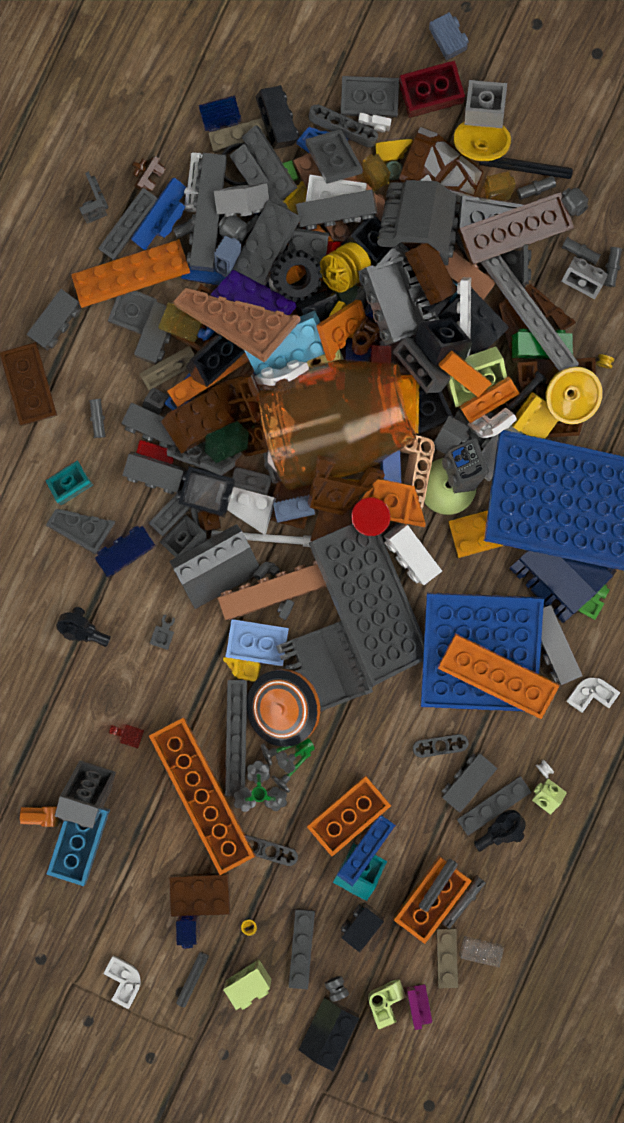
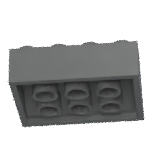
(215, 566)

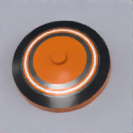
(283, 707)

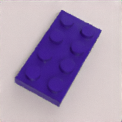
(244, 289)

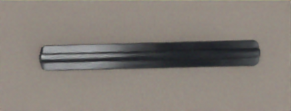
(529, 167)

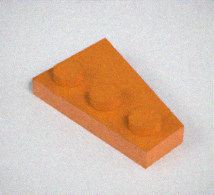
(339, 326)

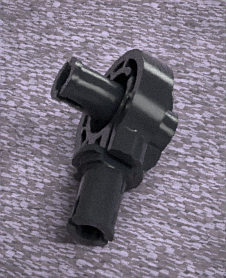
(80, 628)
(503, 830)

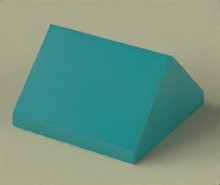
(69, 483)

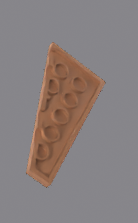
(240, 322)

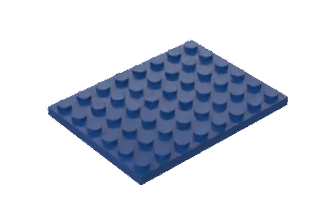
(557, 500)

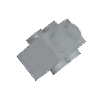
(584, 277)

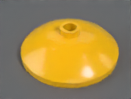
(482, 142)
(582, 402)

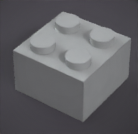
(485, 104)
(241, 199)

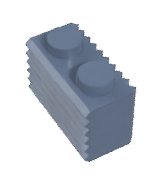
(448, 35)
(226, 255)
(292, 509)

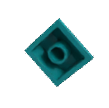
(368, 879)

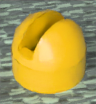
(248, 923)

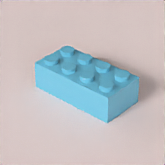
(300, 345)

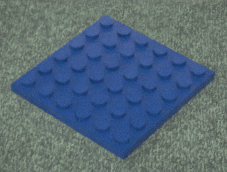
(499, 623)

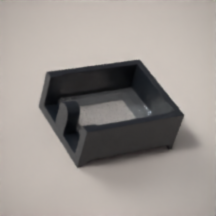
(206, 491)

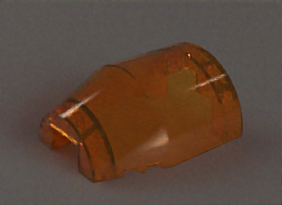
(335, 412)

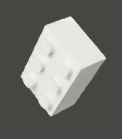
(411, 554)

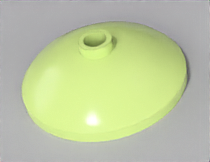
(441, 498)

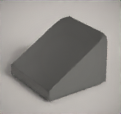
(155, 401)

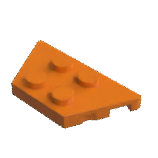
(401, 501)

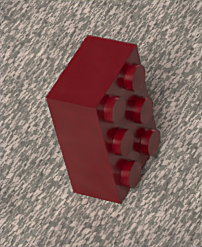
(431, 89)

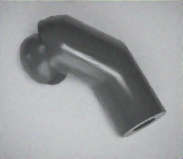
(266, 568)

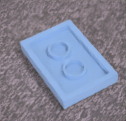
(256, 642)

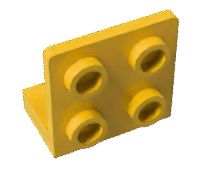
(534, 418)

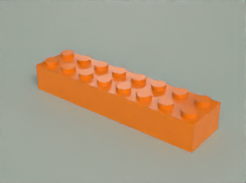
(202, 796)

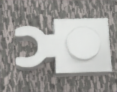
(379, 123)

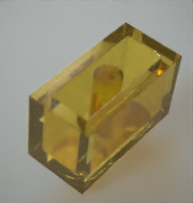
(375, 172)
(499, 186)

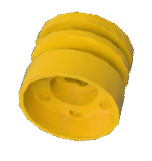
(342, 266)

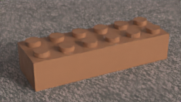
(271, 591)

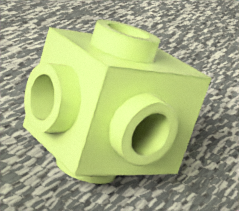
(548, 796)

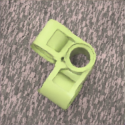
(390, 993)

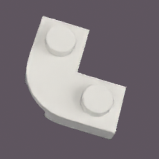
(270, 376)
(486, 427)
(590, 689)
(128, 978)

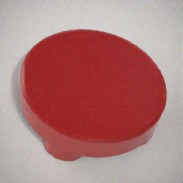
(371, 516)

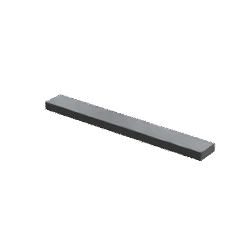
(530, 313)

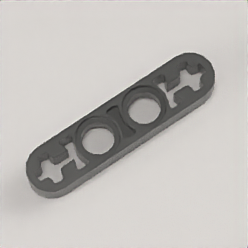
(344, 123)
(263, 844)

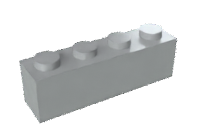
(557, 650)

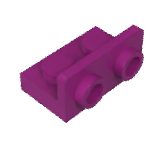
(419, 1005)

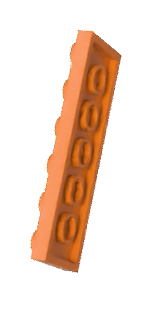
(130, 273)
(498, 676)

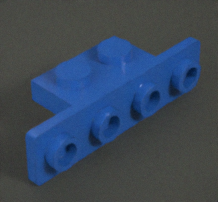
(162, 215)

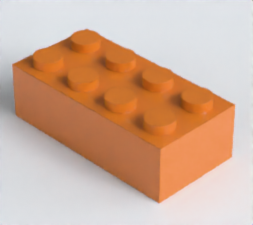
(348, 815)
(423, 923)

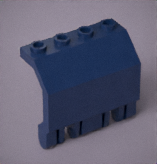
(565, 578)

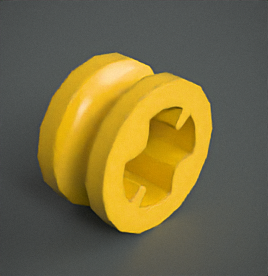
(605, 361)

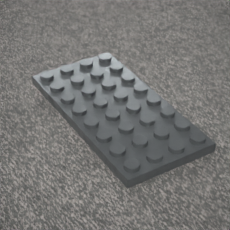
(369, 602)

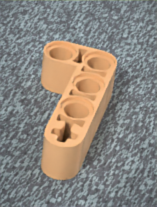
(425, 459)

